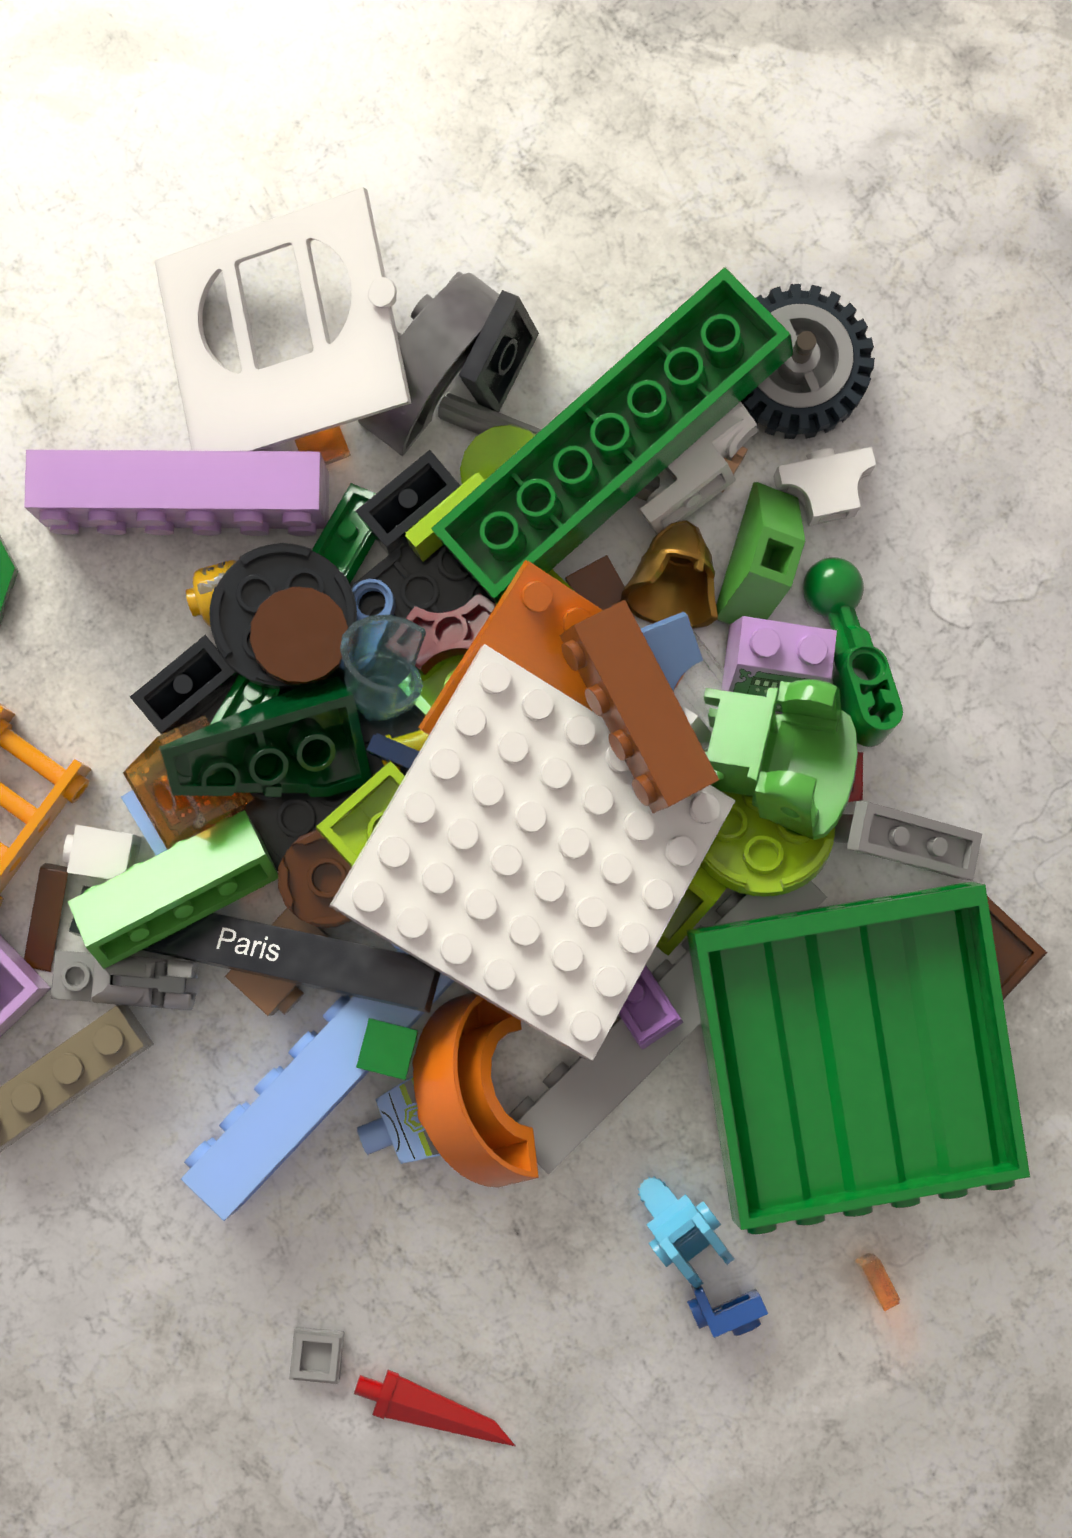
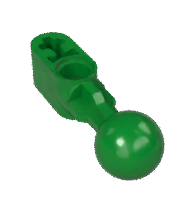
(834, 591)

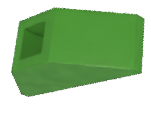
(762, 556)

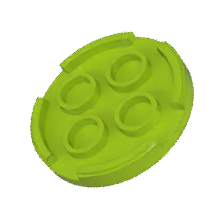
(761, 855)

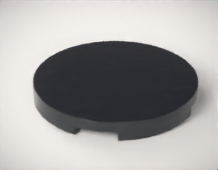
(255, 580)

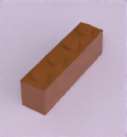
(638, 707)

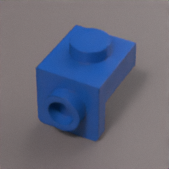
(737, 1314)

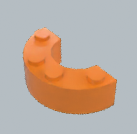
(459, 1097)

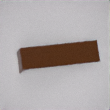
(46, 916)

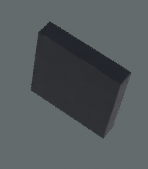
(499, 352)

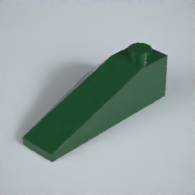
(284, 745)

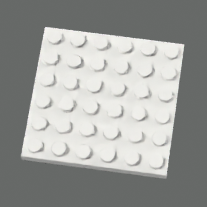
(528, 857)

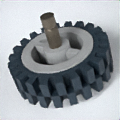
(826, 369)

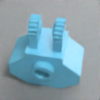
(680, 1228)

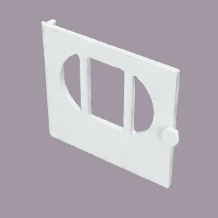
(307, 394)

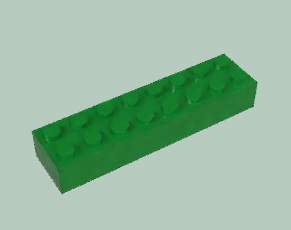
(617, 435)

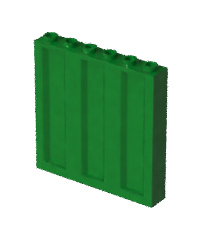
(858, 1056)

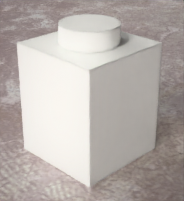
(100, 852)

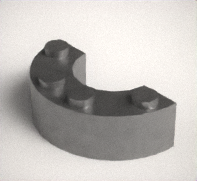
(433, 354)

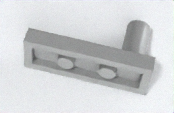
(910, 840)

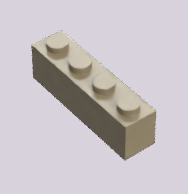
(69, 1072)

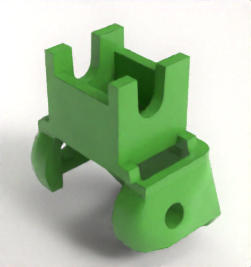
(790, 762)

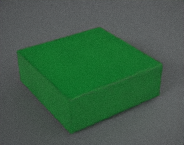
(387, 1048)

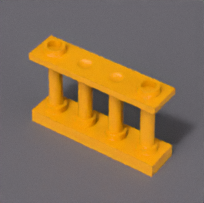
(69, 786)

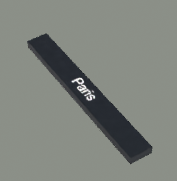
(302, 959)

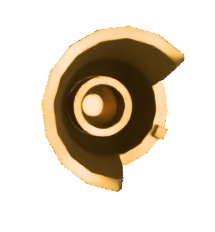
(674, 578)

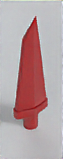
(414, 1404)

